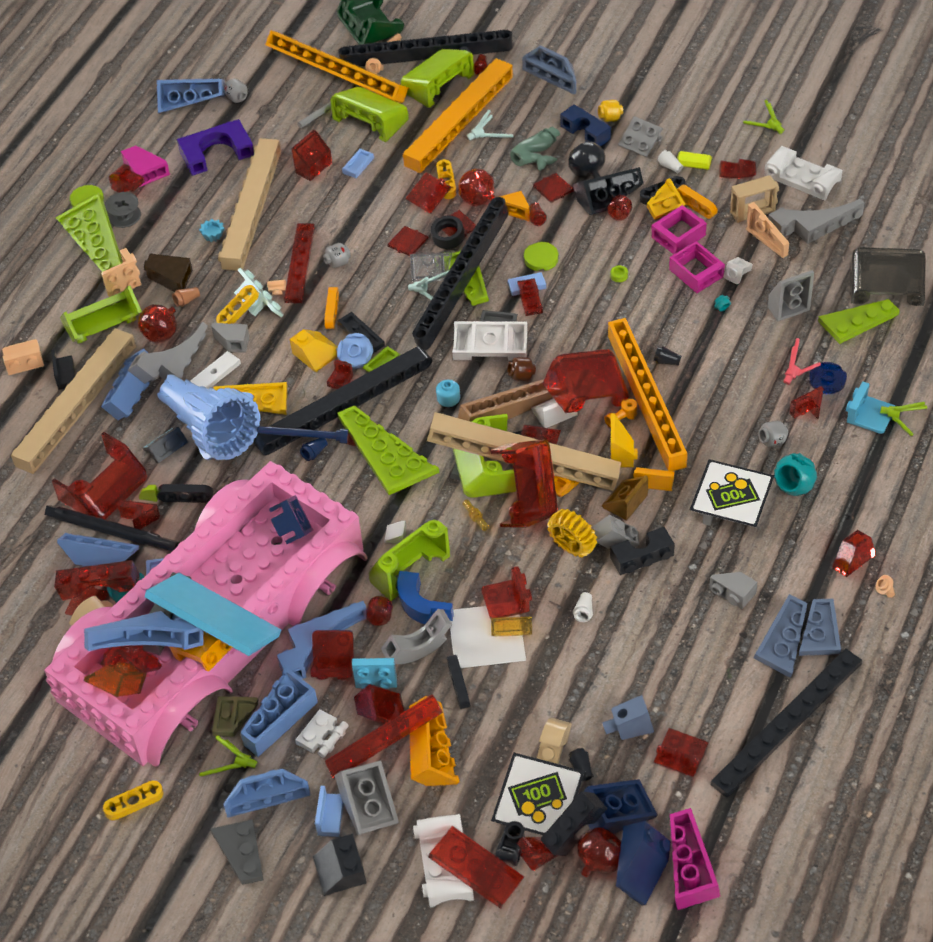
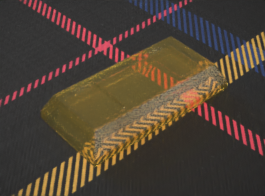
(511, 626)

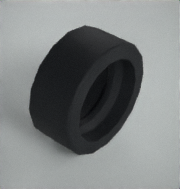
(444, 222)

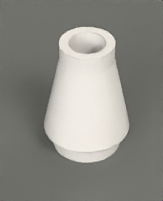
(669, 161)
(583, 609)

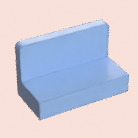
(328, 814)

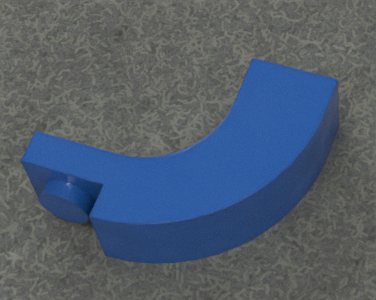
(413, 603)

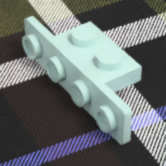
(264, 297)

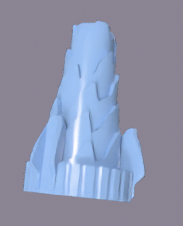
(220, 420)

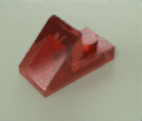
(808, 402)
(140, 512)
(535, 852)

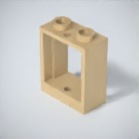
(741, 191)

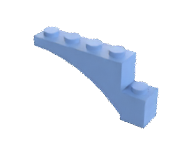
(144, 630)
(300, 635)

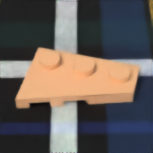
(765, 231)

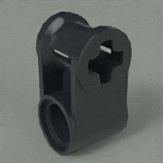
(508, 849)

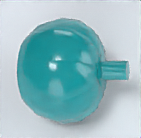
(795, 474)

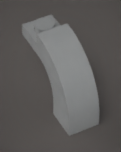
(420, 643)

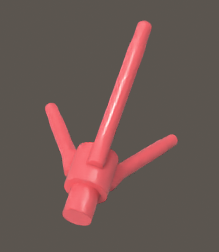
(794, 371)

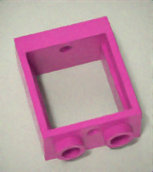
(669, 240)
(712, 274)

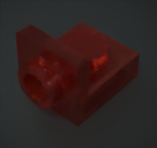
(341, 375)

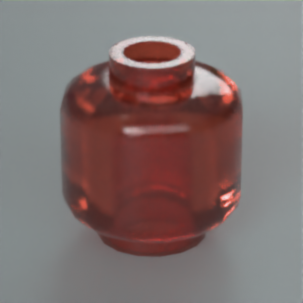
(620, 207)
(379, 610)

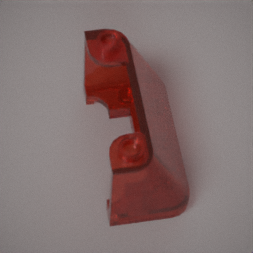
(584, 377)

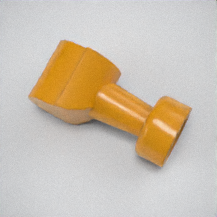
(628, 410)

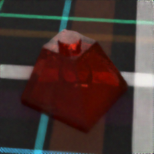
(378, 703)

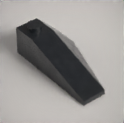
(598, 192)

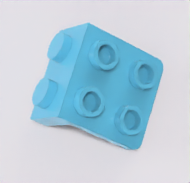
(865, 410)

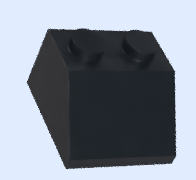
(339, 865)

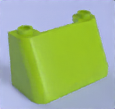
(436, 71)
(382, 113)
(427, 541)

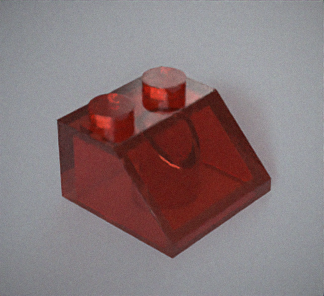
(311, 156)

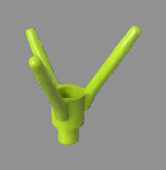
(772, 123)
(894, 412)
(241, 759)

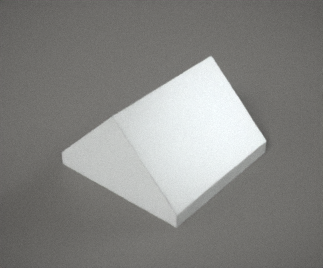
(551, 413)

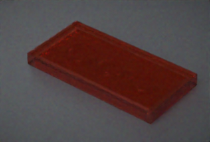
(476, 867)

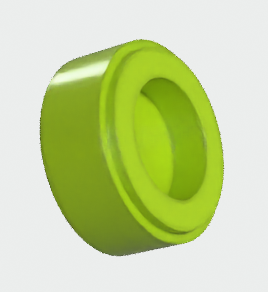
(619, 273)

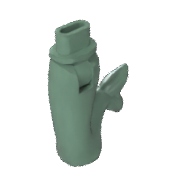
(524, 151)

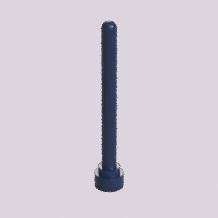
(340, 435)

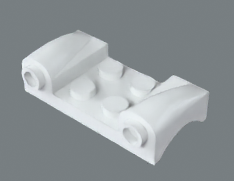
(802, 174)
(489, 339)
(440, 883)

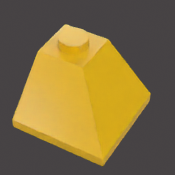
(313, 349)
(622, 444)

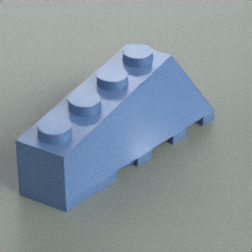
(179, 93)
(126, 391)
(279, 712)

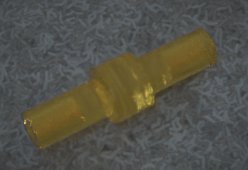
(475, 515)

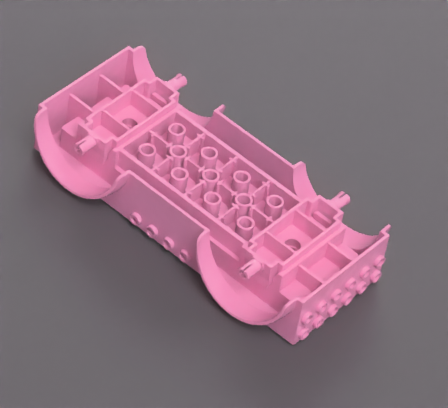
(238, 560)

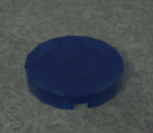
(828, 376)

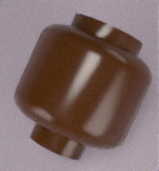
(521, 369)

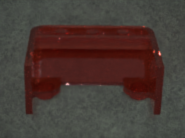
(533, 482)
(113, 484)

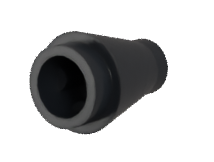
(666, 356)
(580, 760)

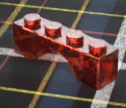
(118, 575)

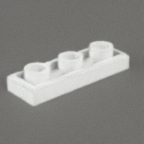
(216, 370)

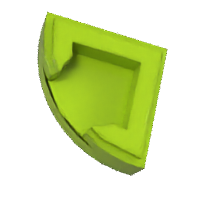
(149, 493)

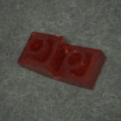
(742, 169)
(530, 297)

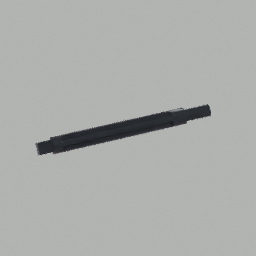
(110, 527)

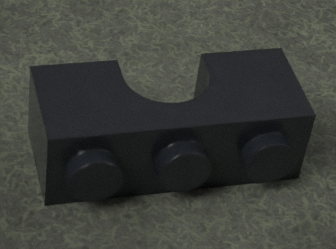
(628, 558)
(582, 811)

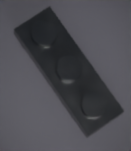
(352, 324)

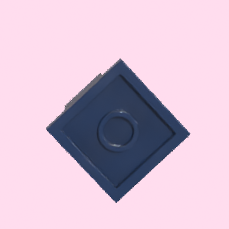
(291, 519)

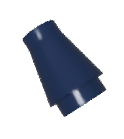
(313, 448)

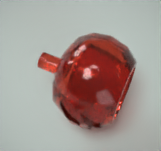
(476, 187)
(159, 322)
(597, 852)

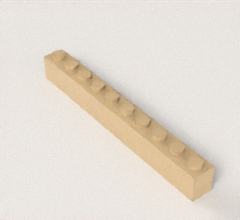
(250, 204)
(73, 401)
(481, 439)

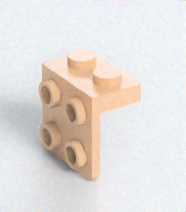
(122, 275)
(22, 357)

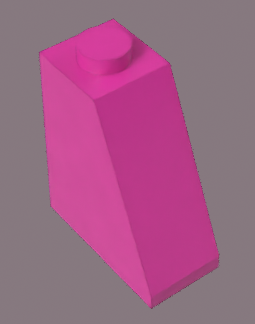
(145, 164)

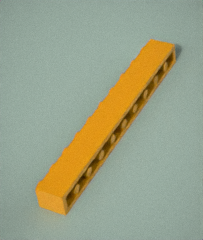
(337, 66)
(457, 115)
(647, 395)

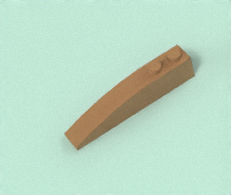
(510, 402)

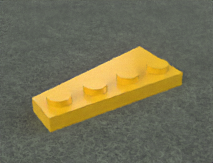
(268, 396)

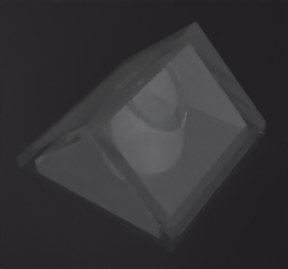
(429, 264)

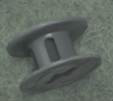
(123, 209)

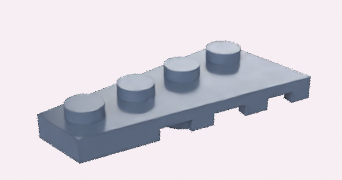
(782, 639)

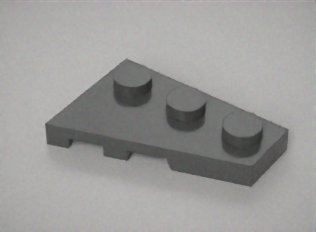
(241, 849)

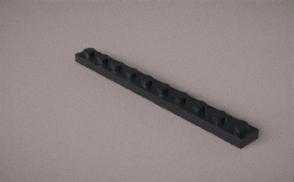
(785, 723)

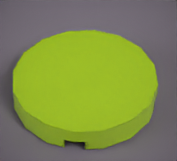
(83, 193)
(541, 256)

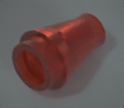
(480, 64)
(537, 215)

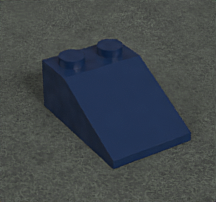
(625, 802)
(641, 860)

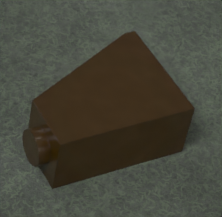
(168, 271)

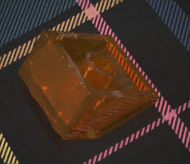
(118, 679)

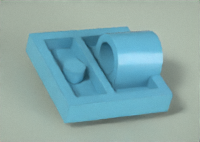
(374, 671)

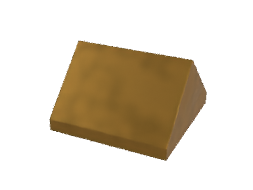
(627, 497)

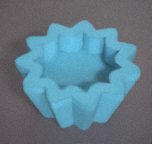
(212, 230)

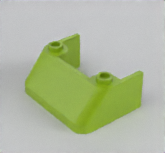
(101, 315)
(484, 477)

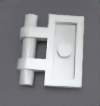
(317, 730)

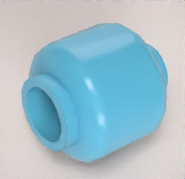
(448, 393)

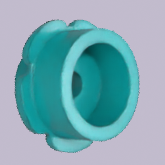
(722, 303)

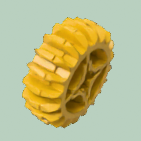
(572, 533)

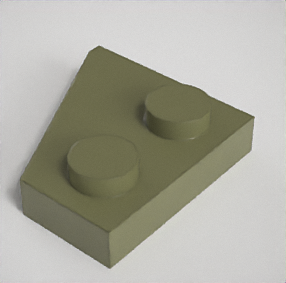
(232, 714)

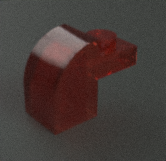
(124, 179)

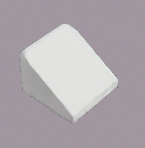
(395, 532)

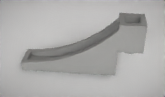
(815, 223)
(171, 361)

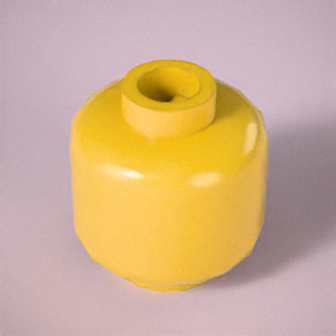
(610, 110)

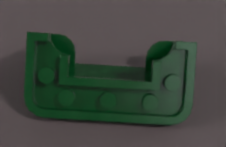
(367, 21)

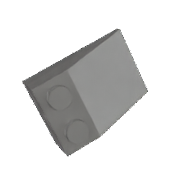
(791, 296)
(367, 797)

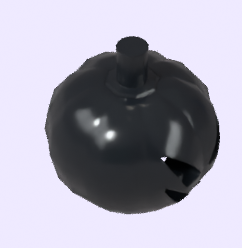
(587, 159)

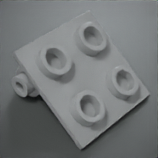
(641, 136)

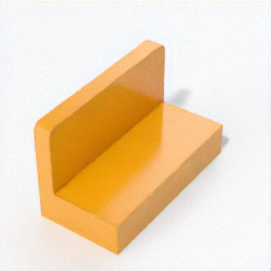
(656, 478)

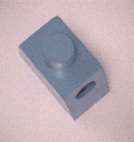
(630, 719)

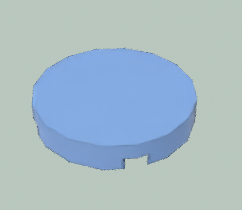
(355, 350)

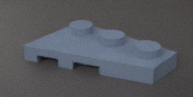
(821, 631)

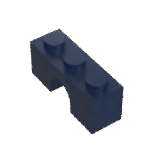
(577, 119)

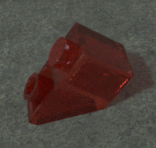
(854, 553)

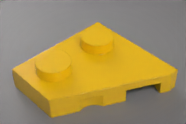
(665, 200)

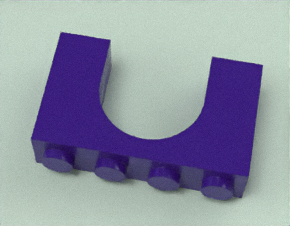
(230, 134)

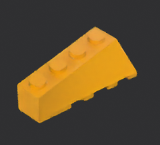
(430, 753)

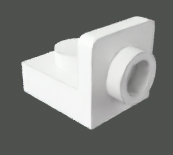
(735, 269)

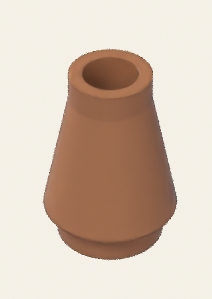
(184, 296)

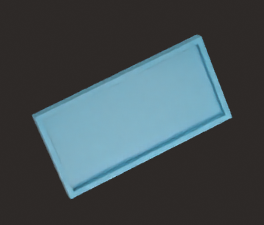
(213, 613)

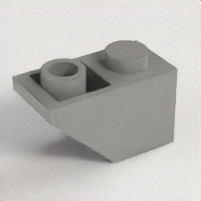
(232, 336)
(613, 531)
(734, 587)

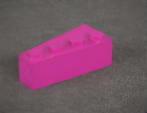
(692, 868)

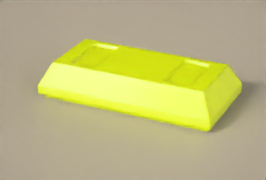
(694, 160)

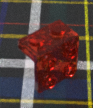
(507, 597)
(134, 654)
(332, 654)

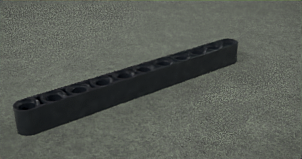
(424, 48)
(460, 273)
(349, 395)

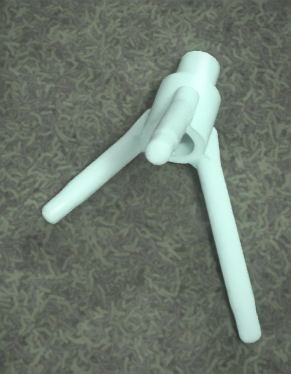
(479, 132)
(422, 286)

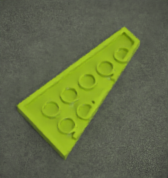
(92, 231)
(386, 454)

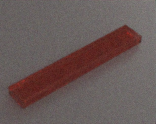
(299, 263)
(384, 736)

